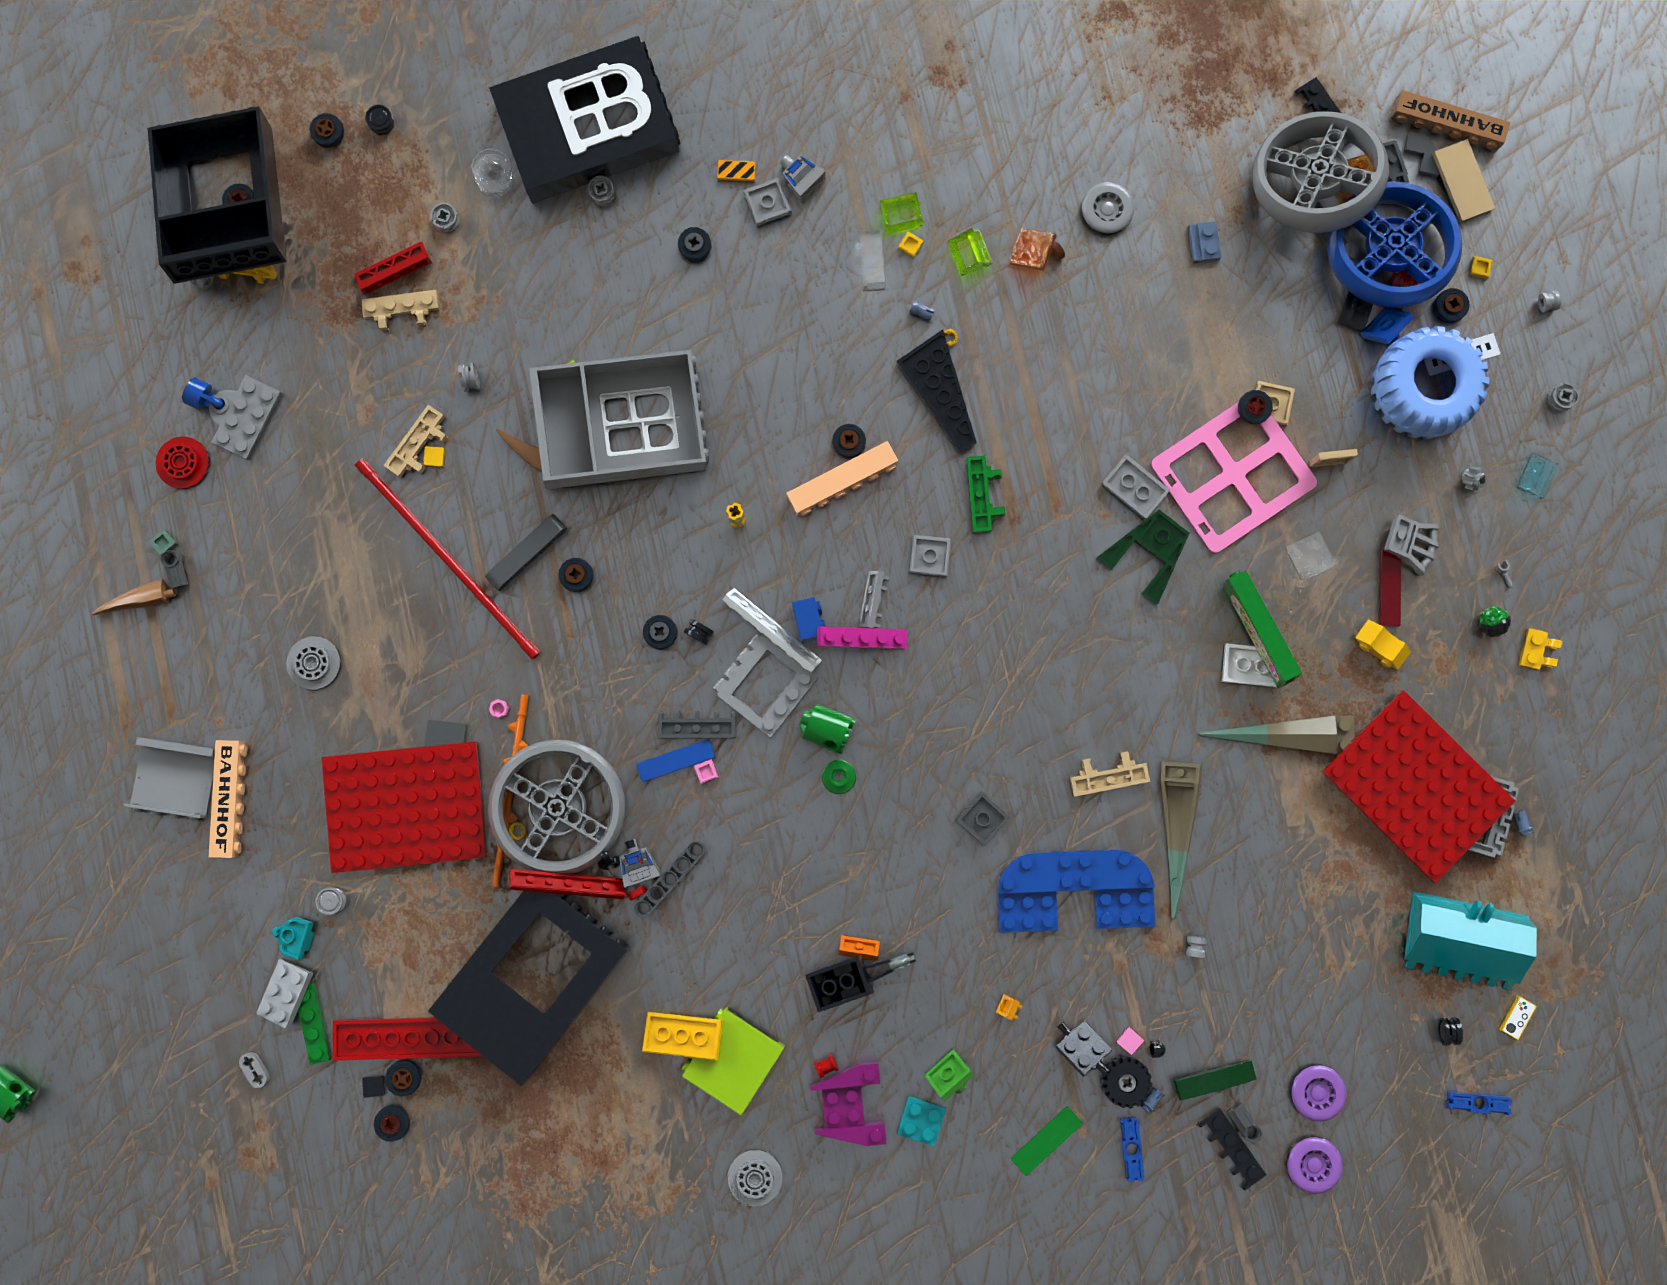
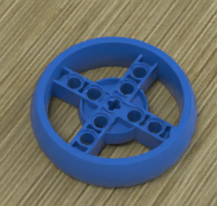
(1429, 210)

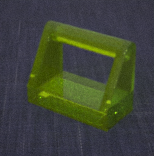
(898, 203)
(979, 248)

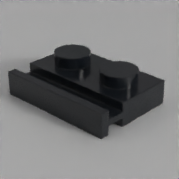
(1355, 312)

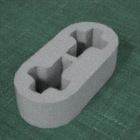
(250, 1072)

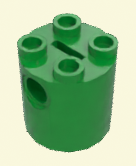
(826, 727)
(13, 1094)

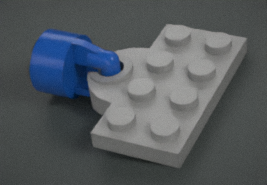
(239, 413)

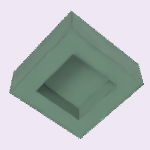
(162, 541)

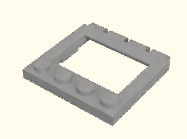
(784, 703)
(1499, 829)

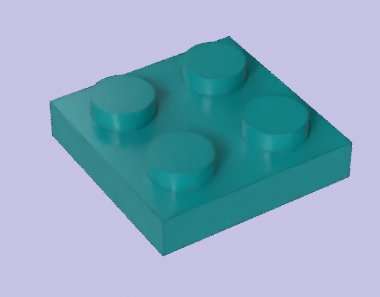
(921, 1120)

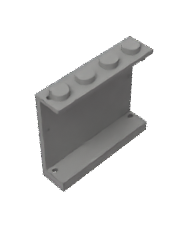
(173, 779)

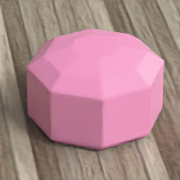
(499, 708)

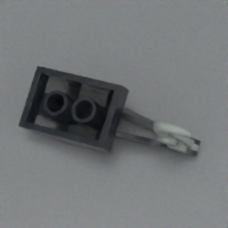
(849, 980)

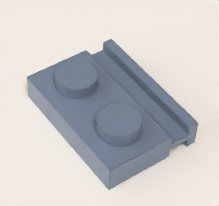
(1204, 242)

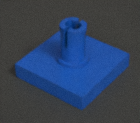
(1387, 325)

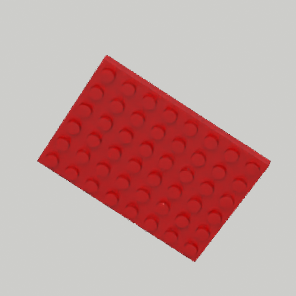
(1418, 786)
(404, 807)

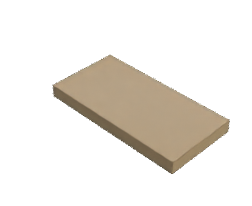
(1463, 180)

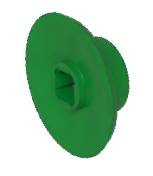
(832, 784)

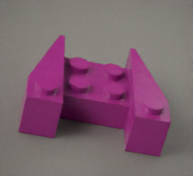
(845, 1108)

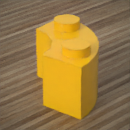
(1383, 645)

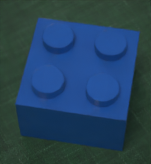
(807, 618)

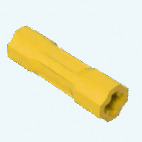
(736, 515)

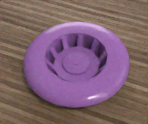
(1318, 1093)
(1315, 1165)

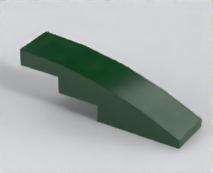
(1215, 1080)

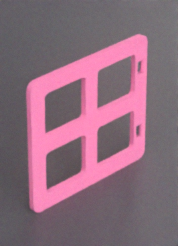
(1233, 474)

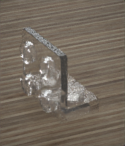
(1311, 556)

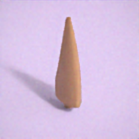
(526, 451)
(148, 596)

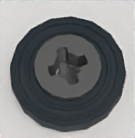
(694, 251)
(665, 630)

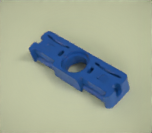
(1466, 1101)
(1133, 1162)

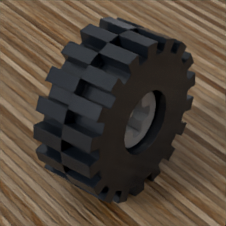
(1129, 1095)

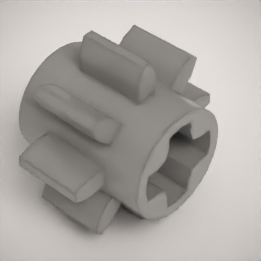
(1474, 478)

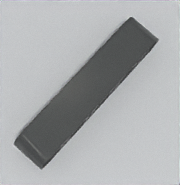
(526, 552)
(661, 884)

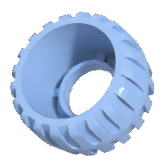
(1406, 405)

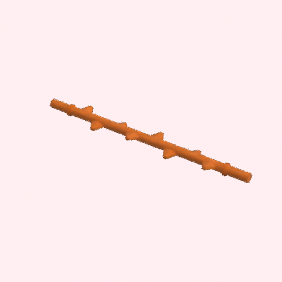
(509, 817)

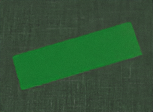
(1046, 1141)

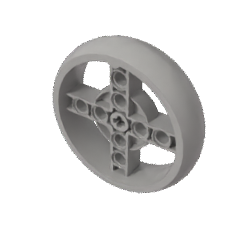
(1320, 172)
(509, 779)

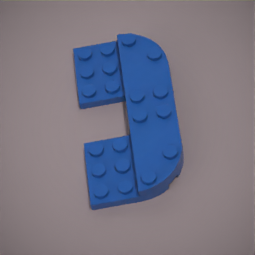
(1118, 878)

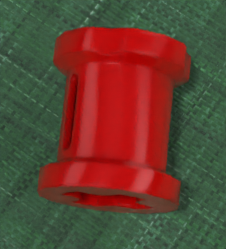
(826, 1066)

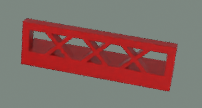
(394, 271)

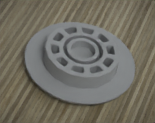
(1107, 208)
(313, 662)
(755, 1178)

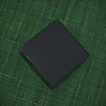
(373, 1086)

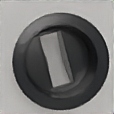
(1157, 1049)

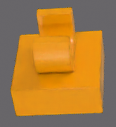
(1008, 1007)

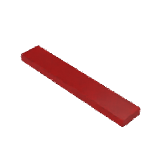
(566, 884)

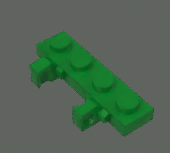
(981, 509)

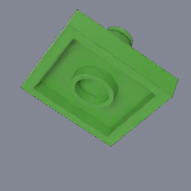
(949, 1075)

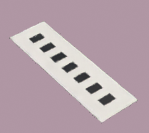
(1486, 344)

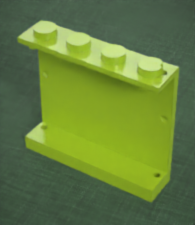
(742, 1063)

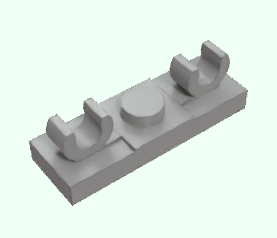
(872, 599)

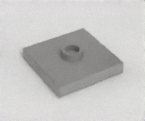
(767, 202)
(930, 555)

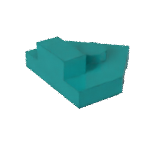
(294, 937)

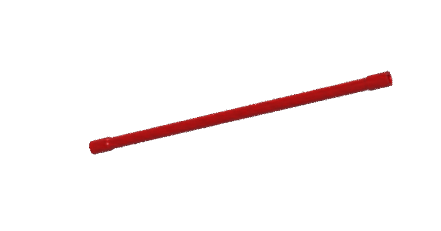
(525, 644)

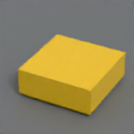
(910, 244)
(1480, 267)
(434, 456)

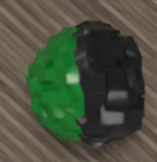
(1494, 621)

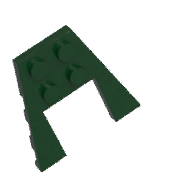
(1159, 536)

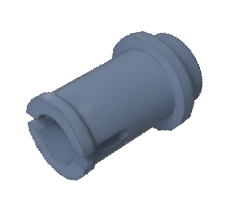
(921, 310)
(1523, 823)
(1152, 1100)

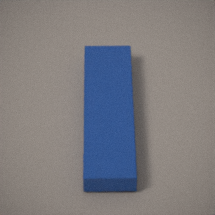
(675, 760)

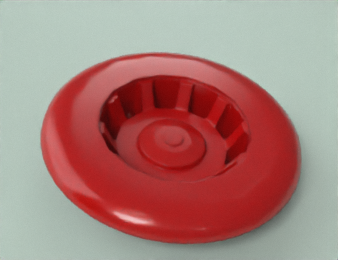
(181, 462)

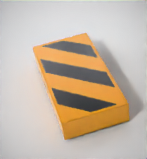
(736, 170)

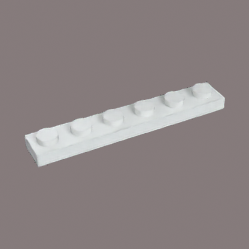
(772, 630)

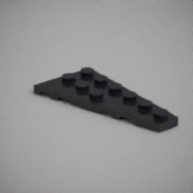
(936, 382)

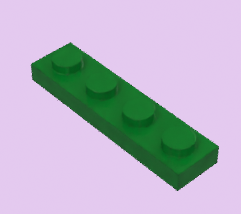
(313, 1027)

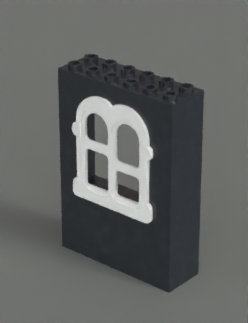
(544, 131)

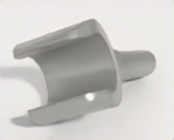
(1504, 572)

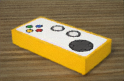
(1517, 1017)

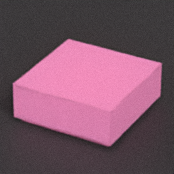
(706, 771)
(1130, 1040)

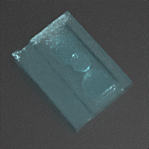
(1537, 475)

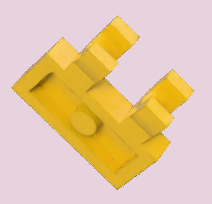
(1534, 647)

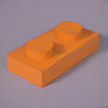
(858, 946)

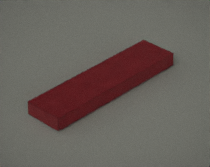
(1390, 589)

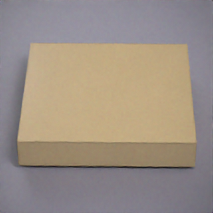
(1281, 398)
(1333, 458)

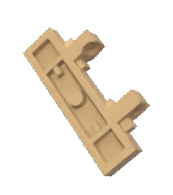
(410, 303)
(406, 453)
(1125, 775)

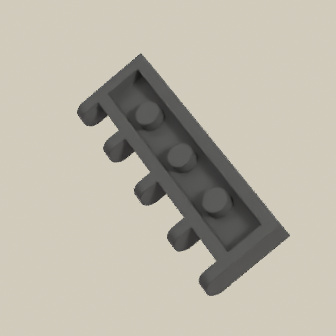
(697, 727)

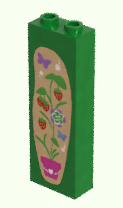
(1261, 629)

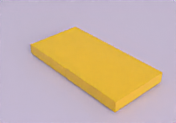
(682, 1036)

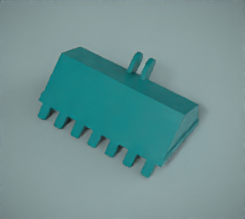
(1469, 940)

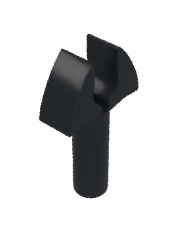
(607, 860)

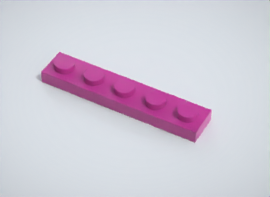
(861, 637)

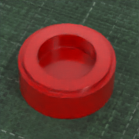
(636, 893)

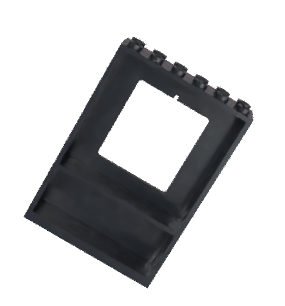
(221, 236)
(498, 1018)

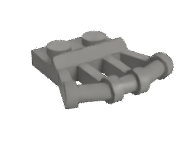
(1402, 539)

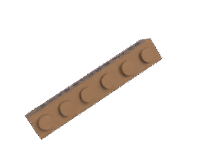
(1450, 120)

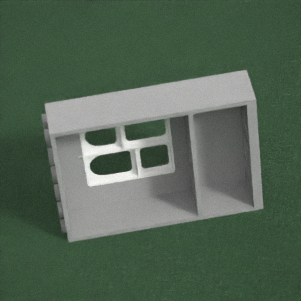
(575, 426)

